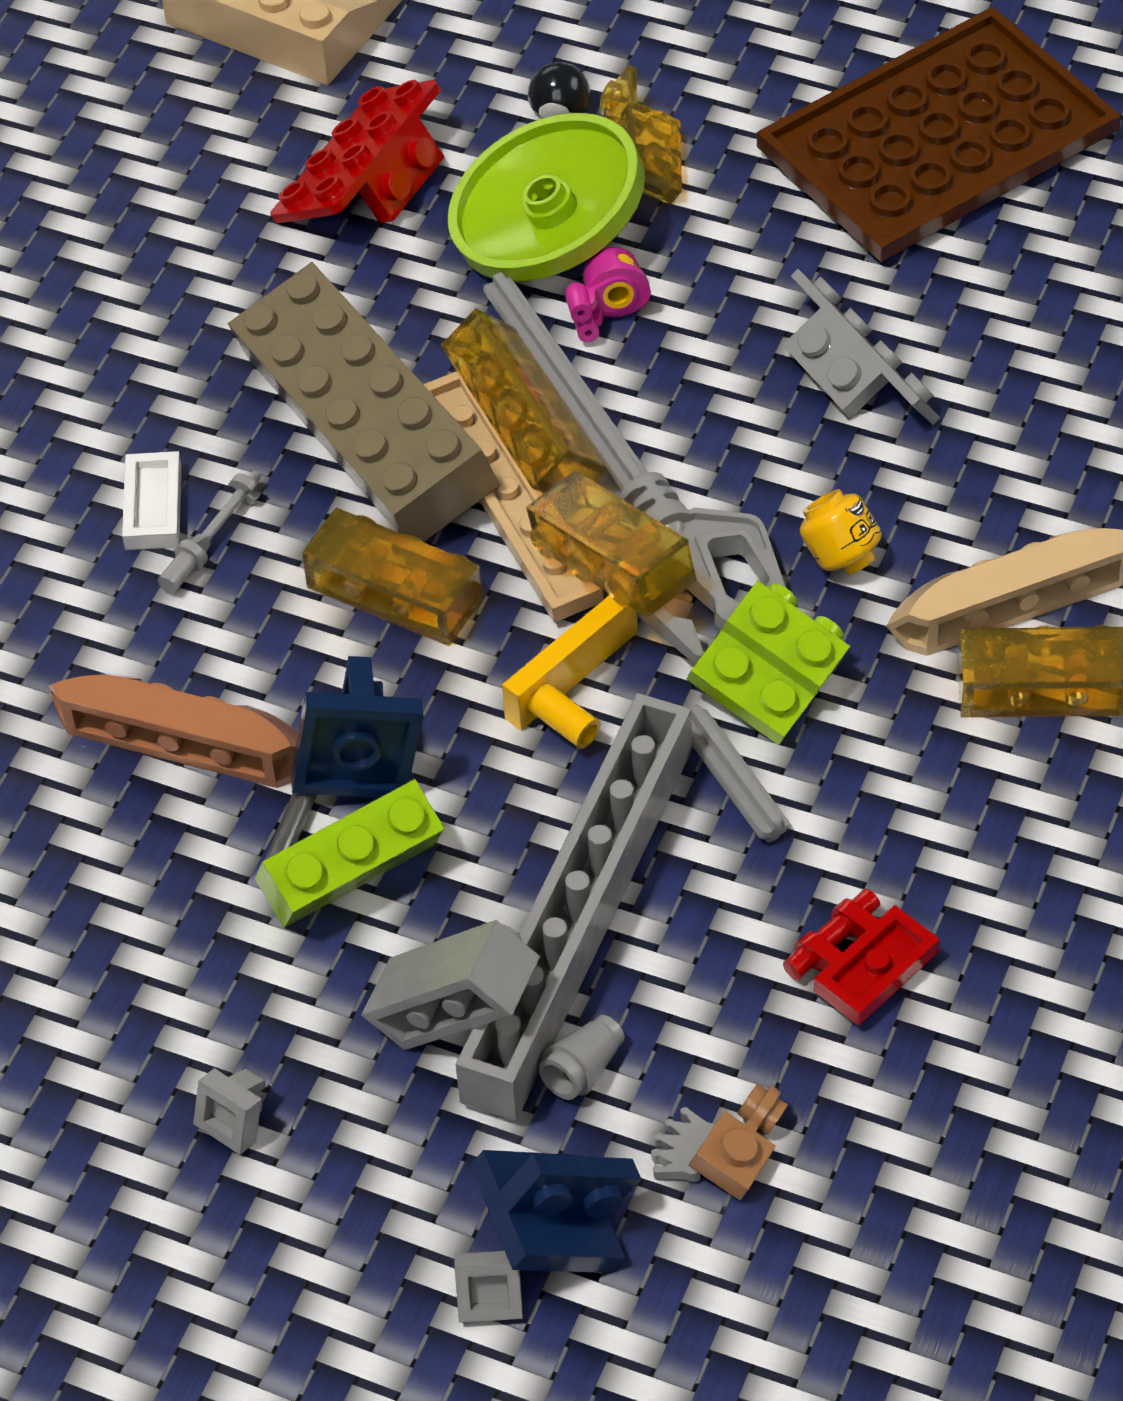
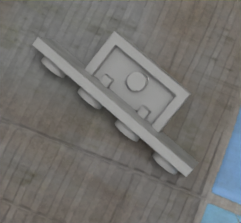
(843, 360)

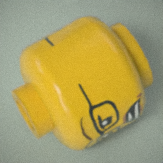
(840, 532)

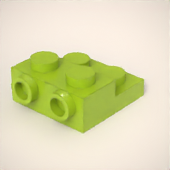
(769, 660)

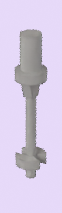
(192, 553)

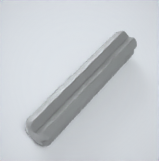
(736, 777)

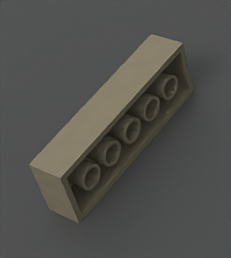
(364, 404)

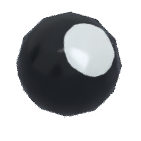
(558, 90)

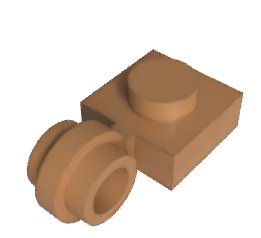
(734, 1150)

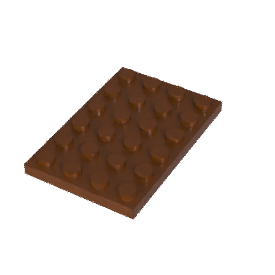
(937, 132)

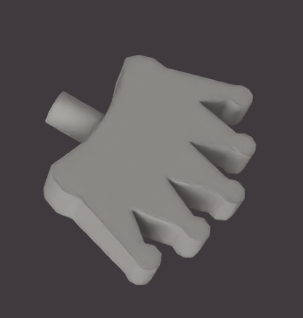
(680, 1147)

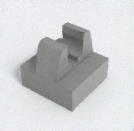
(229, 1108)
(487, 1287)

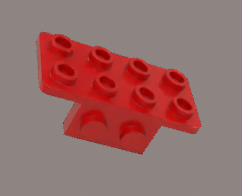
(374, 152)

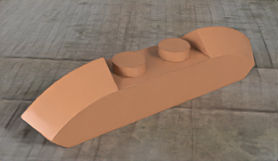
(177, 726)

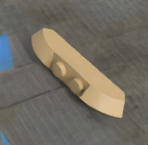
(1010, 588)

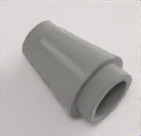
(579, 1059)

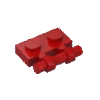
(873, 965)

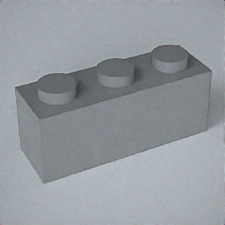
(451, 985)

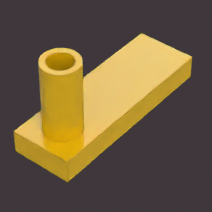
(543, 682)

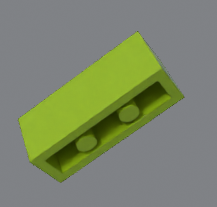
(349, 853)

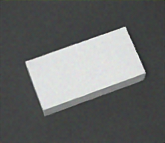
(152, 500)

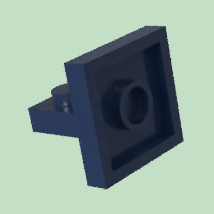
(356, 739)
(555, 1207)

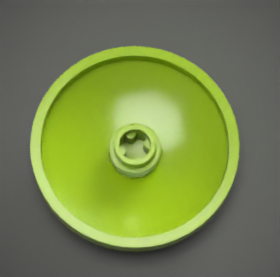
(546, 197)

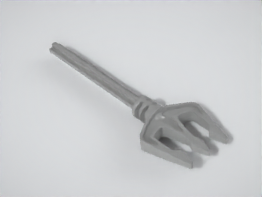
(708, 530)

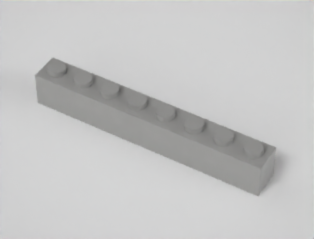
(579, 902)

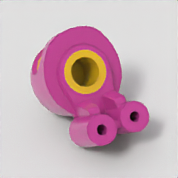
(611, 288)

